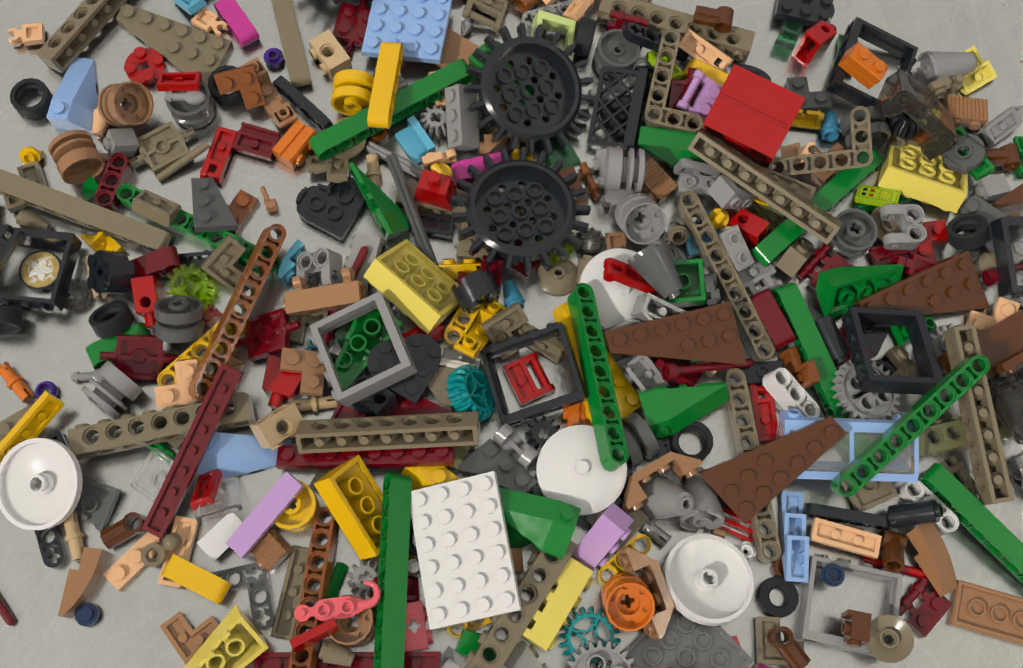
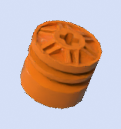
(631, 614)

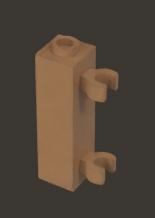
(323, 298)

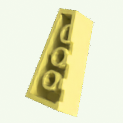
(557, 605)
(231, 644)

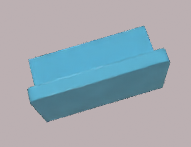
(415, 141)

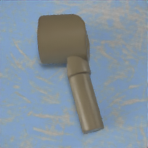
(901, 142)

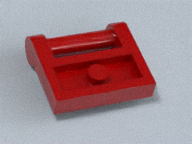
(522, 382)

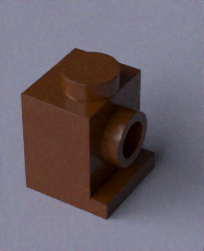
(856, 628)

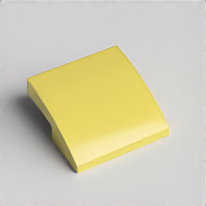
(980, 76)

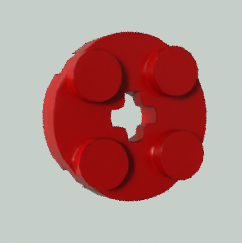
(140, 57)

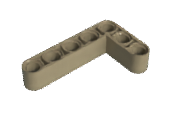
(661, 88)
(830, 165)

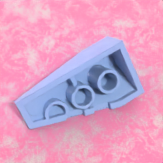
(75, 97)
(237, 455)

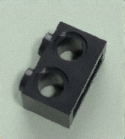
(371, 405)

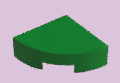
(89, 189)

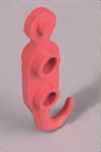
(338, 607)

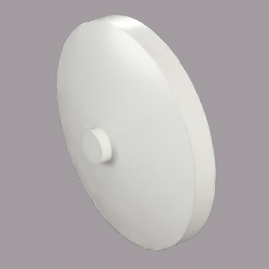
(612, 298)
(573, 472)
(39, 484)
(708, 579)

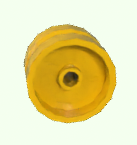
(351, 91)
(303, 515)

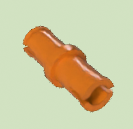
(15, 382)

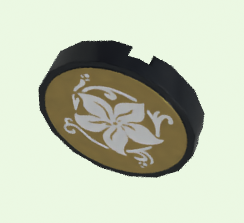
(39, 270)

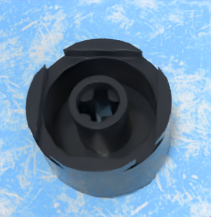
(110, 272)
(476, 290)

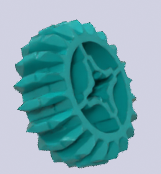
(470, 391)
(578, 633)

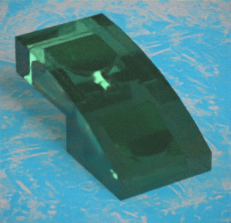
(788, 35)

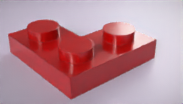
(935, 233)

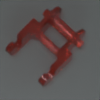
(216, 313)

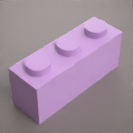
(603, 537)

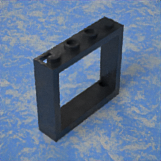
(879, 38)
(55, 239)
(1004, 255)
(920, 342)
(515, 343)

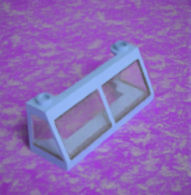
(858, 437)

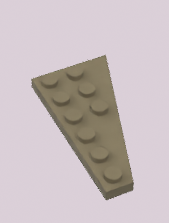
(179, 44)

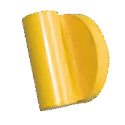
(30, 154)
(442, 169)
(719, 218)

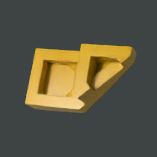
(101, 242)

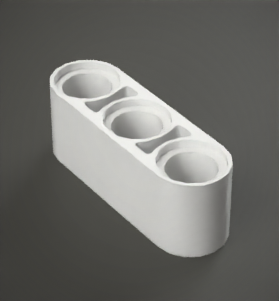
(789, 392)
(922, 493)

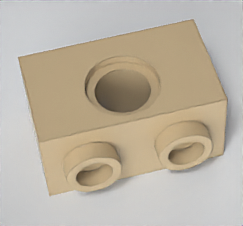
(325, 45)
(266, 427)

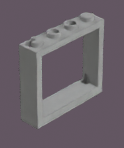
(372, 385)
(863, 570)

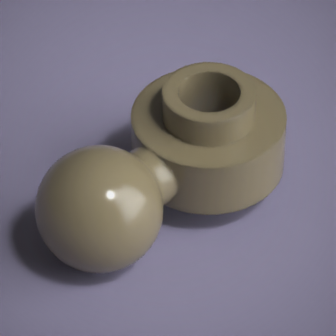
(170, 543)

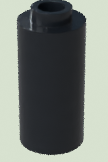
(832, 339)
(914, 513)

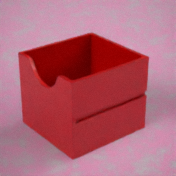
(752, 114)

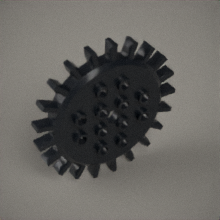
(545, 60)
(539, 184)

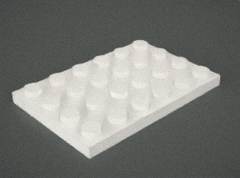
(464, 551)

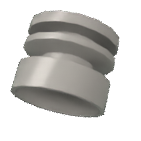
(624, 169)
(650, 220)
(111, 390)

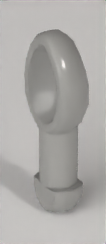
(190, 97)
(86, 376)

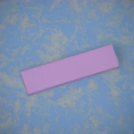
(265, 514)

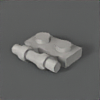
(756, 273)

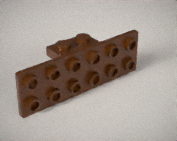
(999, 344)

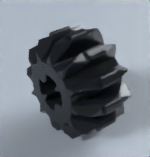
(903, 126)
(535, 431)

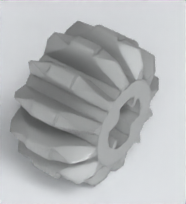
(434, 122)
(362, 571)

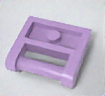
(705, 97)

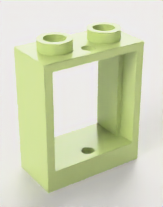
(555, 23)

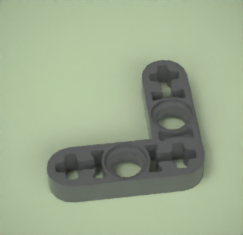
(253, 586)

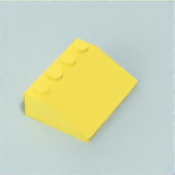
(922, 178)
(413, 285)

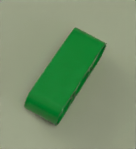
(109, 344)

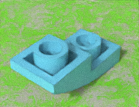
(288, 267)

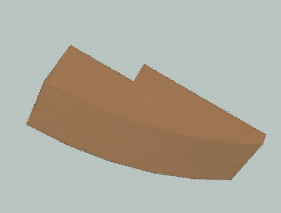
(933, 558)
(82, 581)

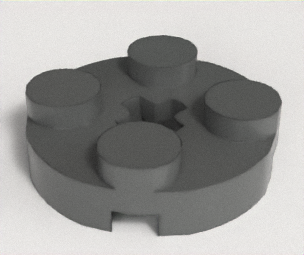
(973, 159)
(712, 292)

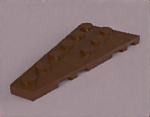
(939, 288)
(695, 335)
(763, 472)

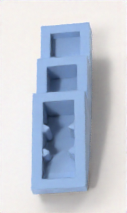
(793, 537)

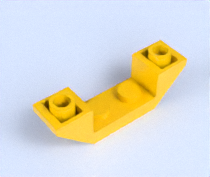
(477, 339)

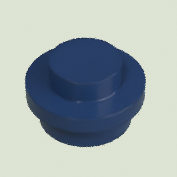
(832, 575)
(87, 614)

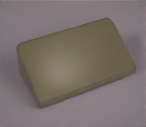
(155, 208)

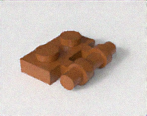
(587, 175)

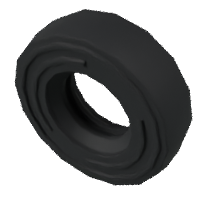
(790, 591)

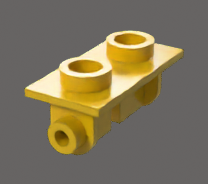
(808, 120)
(452, 267)

